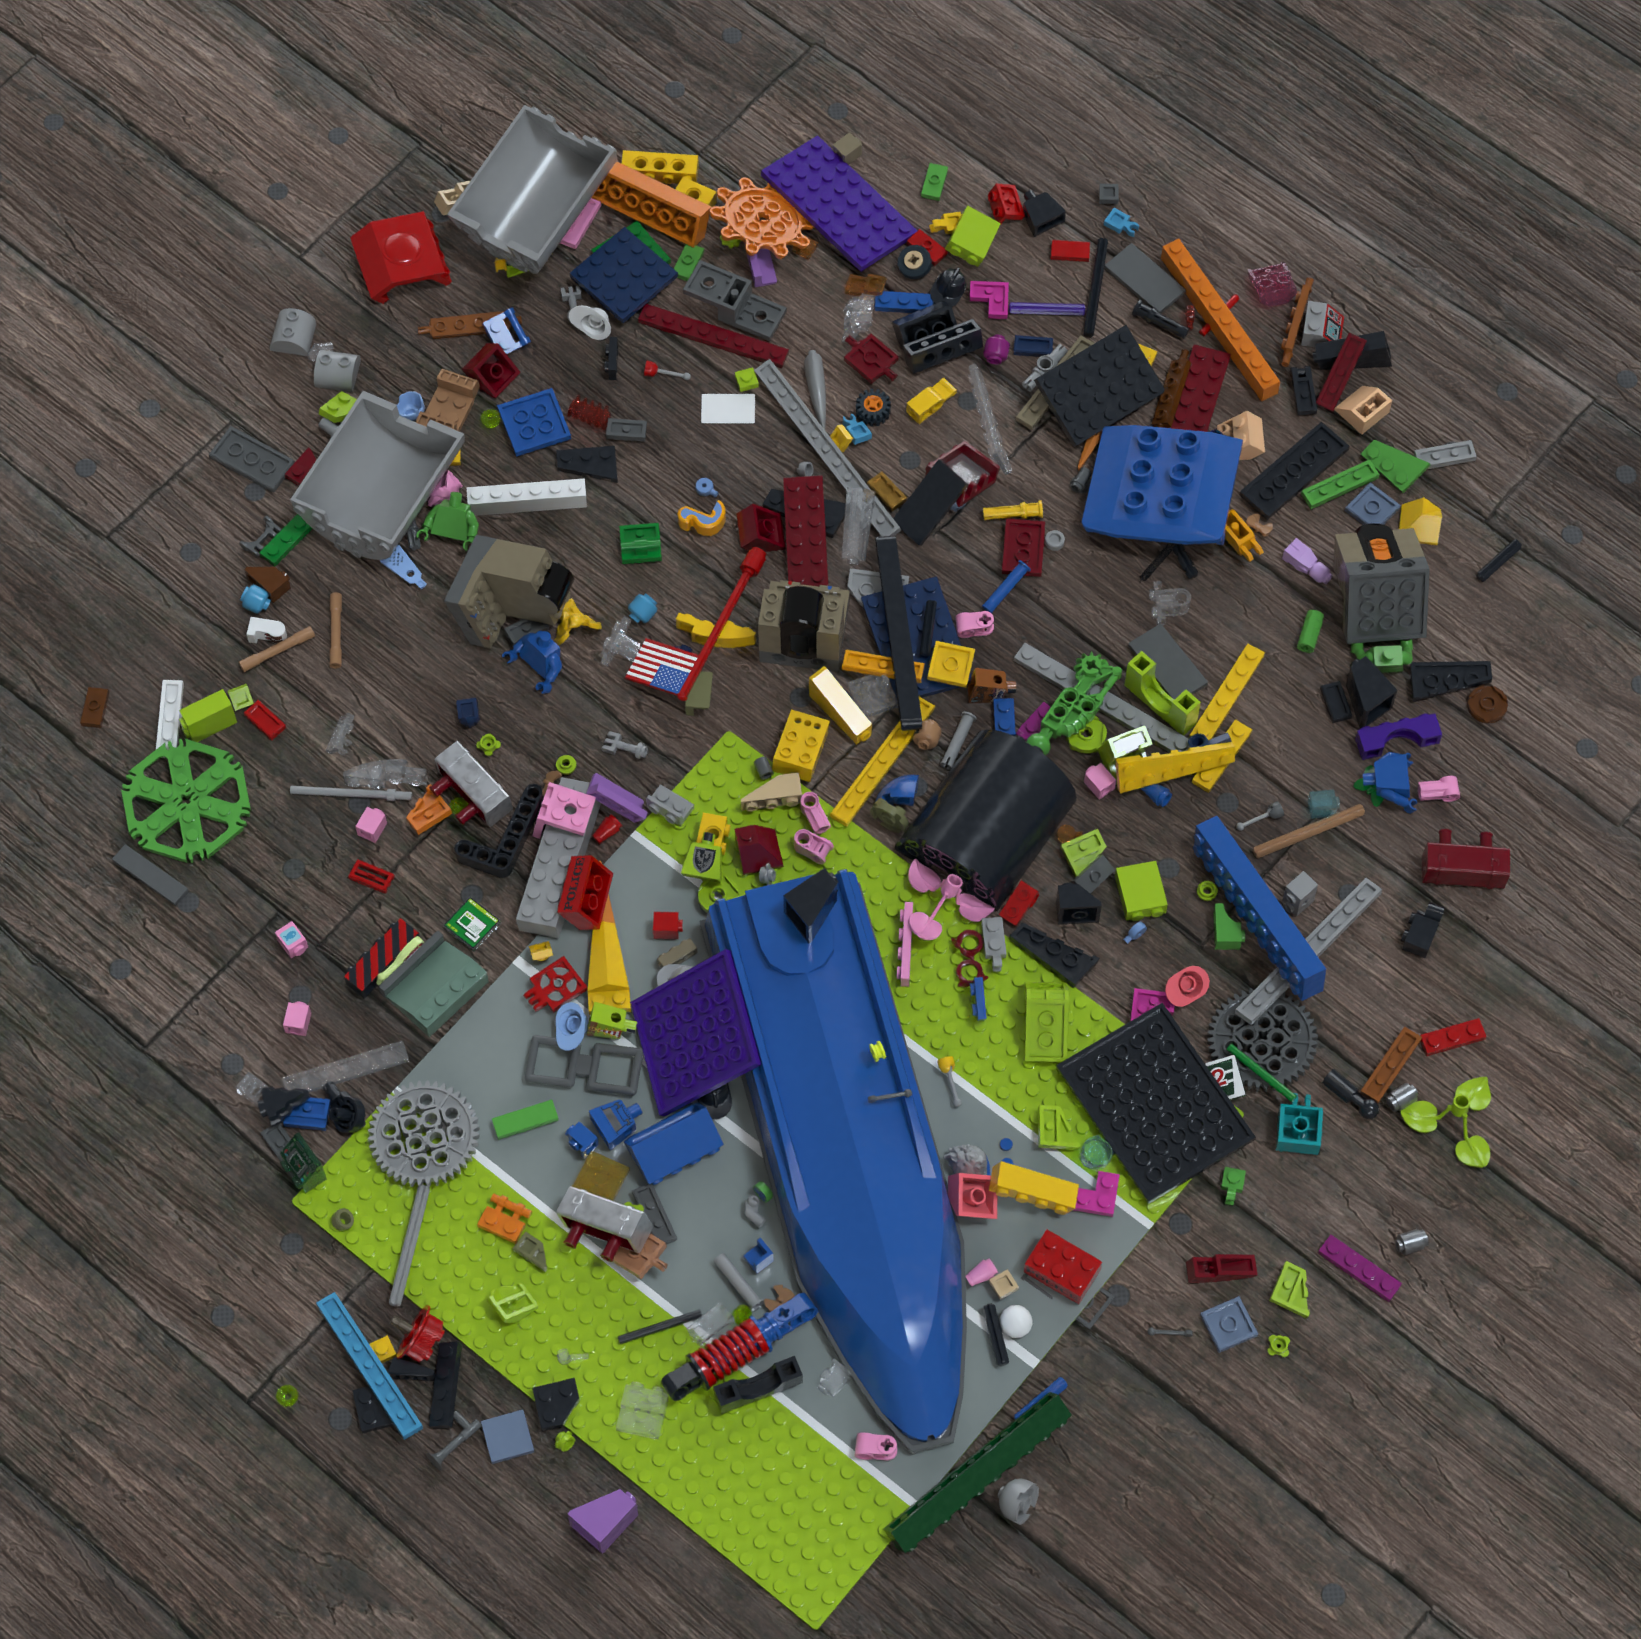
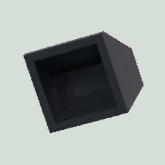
(1369, 691)
(811, 903)

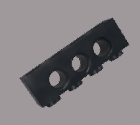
(943, 346)

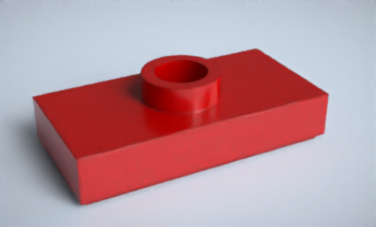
(936, 251)

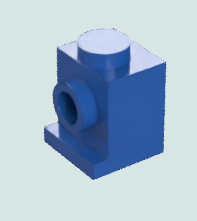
(581, 1139)

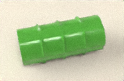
(1310, 631)

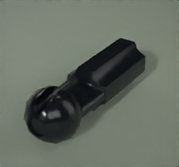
(1349, 1093)

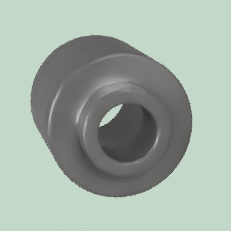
(1402, 1097)
(1411, 1241)

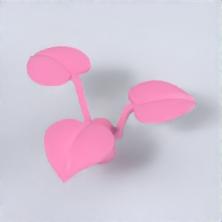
(925, 879)

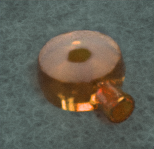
(1067, 829)

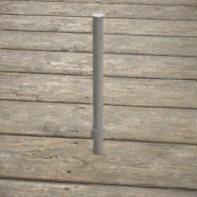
(390, 794)

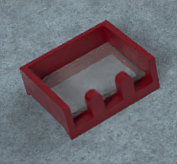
(972, 467)

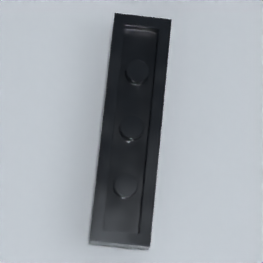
(445, 1385)

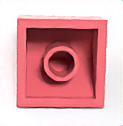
(971, 1196)

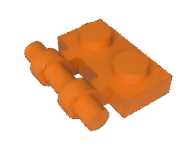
(501, 1224)

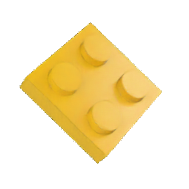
(951, 664)

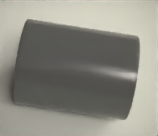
(763, 768)

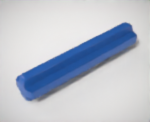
(1056, 1387)

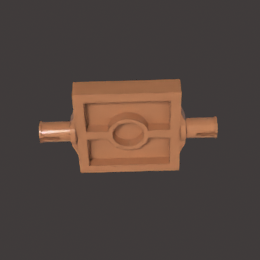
(640, 1263)

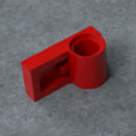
(1019, 903)

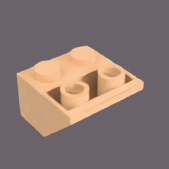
(1364, 408)
(1250, 429)

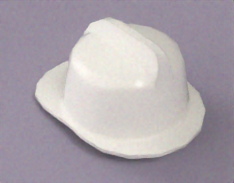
(591, 321)

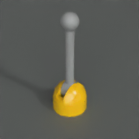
(947, 1065)

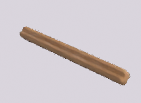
(1308, 831)

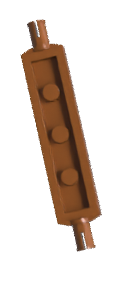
(1296, 314)
(460, 325)

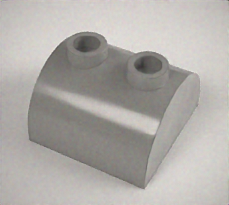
(293, 332)
(336, 370)

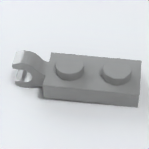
(994, 941)

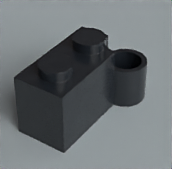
(1422, 930)

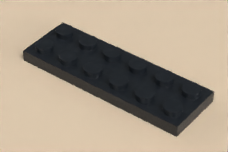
(1294, 470)

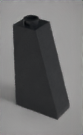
(1374, 355)

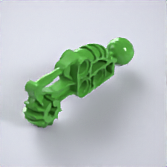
(1075, 718)

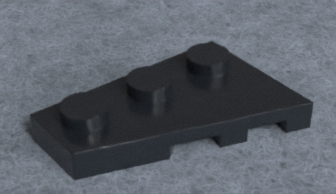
(591, 461)

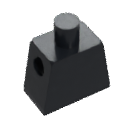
(1042, 212)

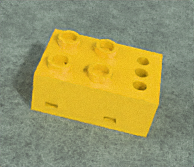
(800, 745)

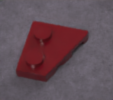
(301, 467)

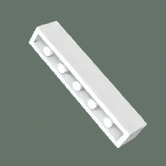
(527, 497)

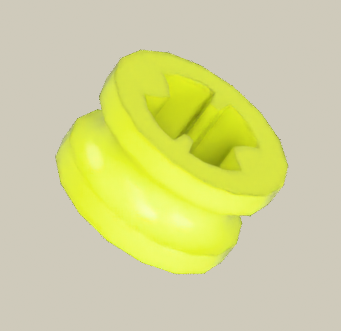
(877, 1051)

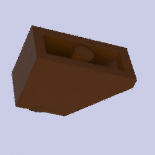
(269, 579)

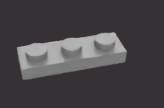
(1447, 454)

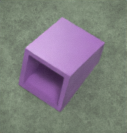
(604, 1518)

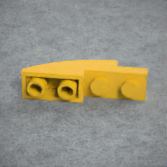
(730, 637)

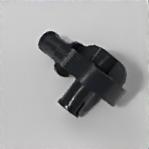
(345, 1109)

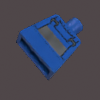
(615, 1121)

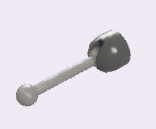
(1274, 811)

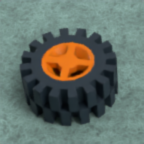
(874, 400)

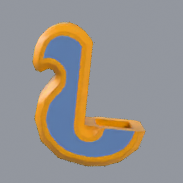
(703, 523)

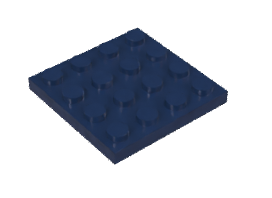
(623, 274)

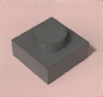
(1108, 194)

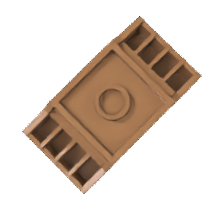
(451, 400)

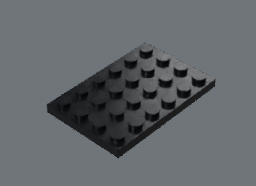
(1099, 385)

